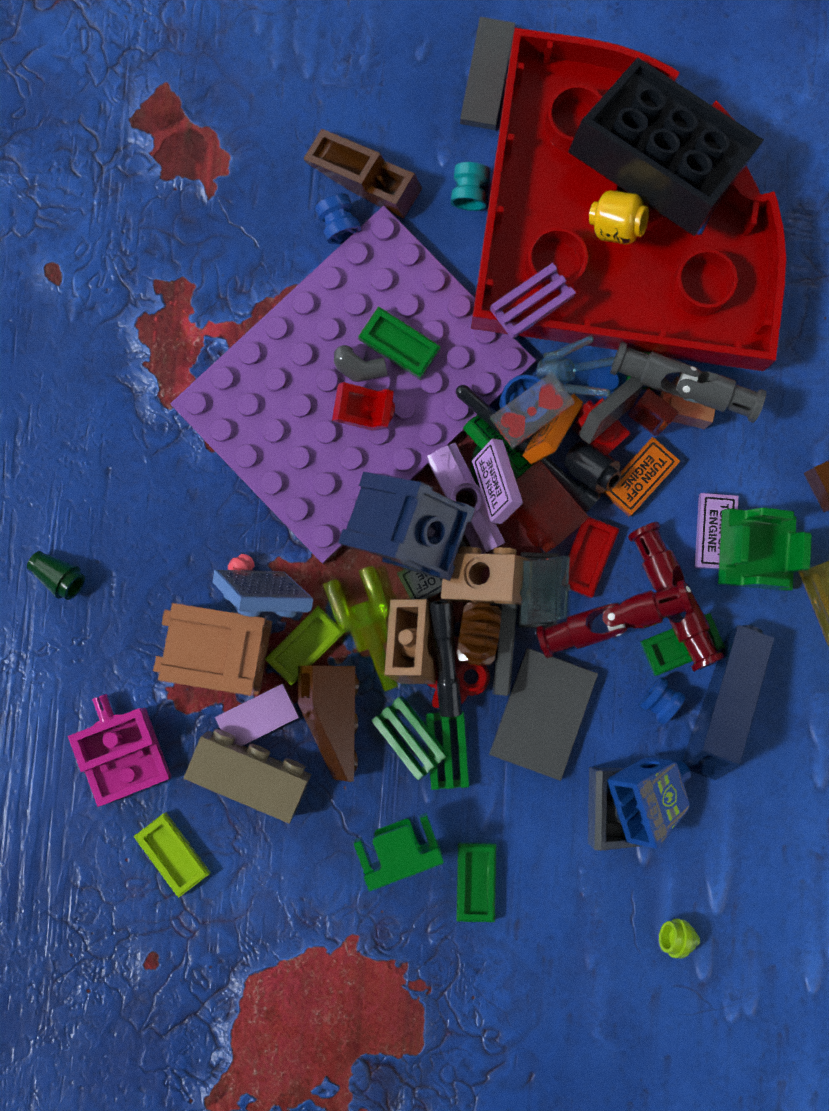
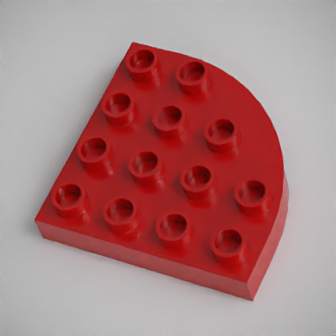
(665, 292)

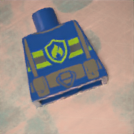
(650, 799)

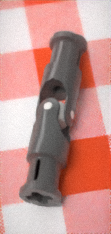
(703, 387)

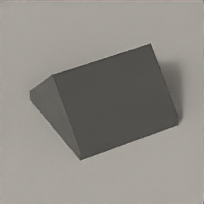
(603, 820)

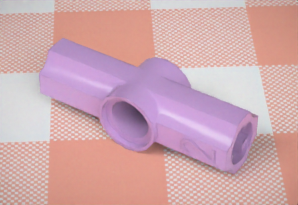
(455, 477)

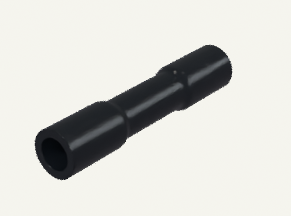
(443, 633)

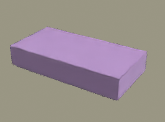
(259, 715)

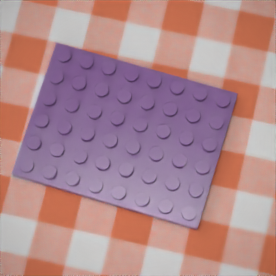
(276, 388)

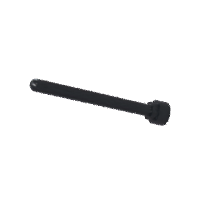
(583, 495)

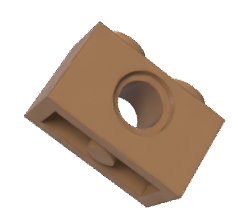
(502, 585)
(410, 643)

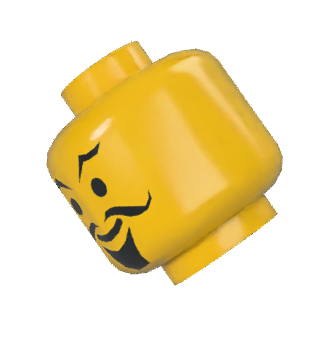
(619, 217)

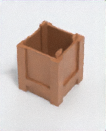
(214, 649)

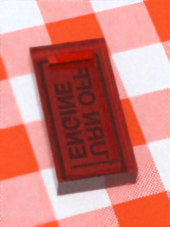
(653, 413)

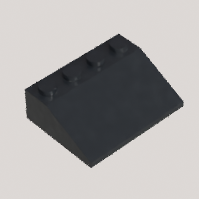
(664, 145)

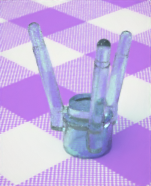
(565, 369)

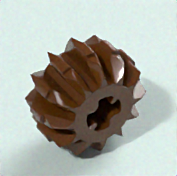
(479, 633)

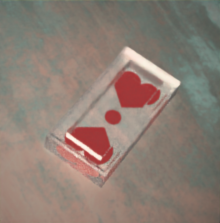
(532, 410)

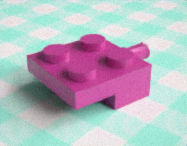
(119, 753)

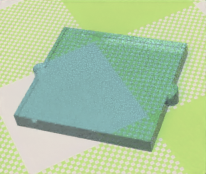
(545, 590)

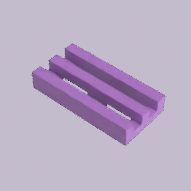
(558, 282)

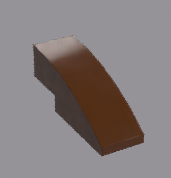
(364, 172)

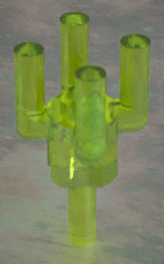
(365, 620)

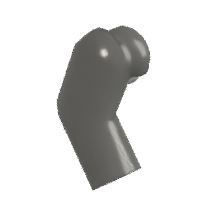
(357, 369)

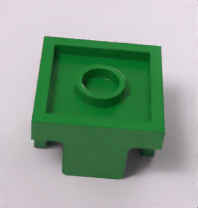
(762, 549)
(398, 853)

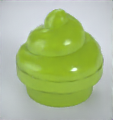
(678, 938)

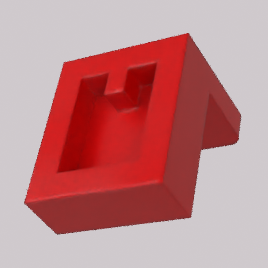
(609, 438)

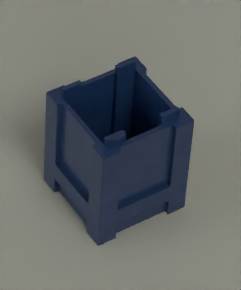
(407, 525)

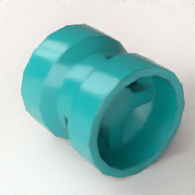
(470, 184)

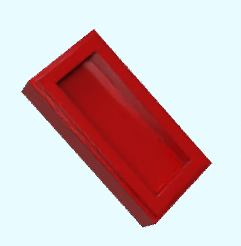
(589, 555)

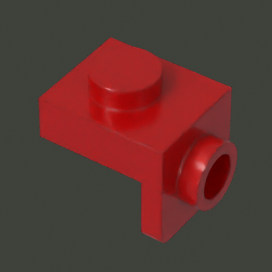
(363, 407)

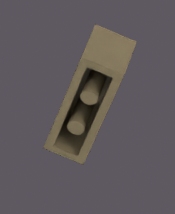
(248, 775)

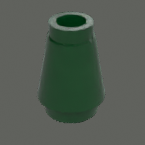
(56, 575)

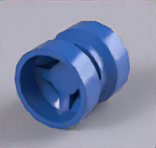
(337, 218)

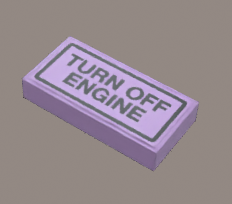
(497, 481)
(709, 528)

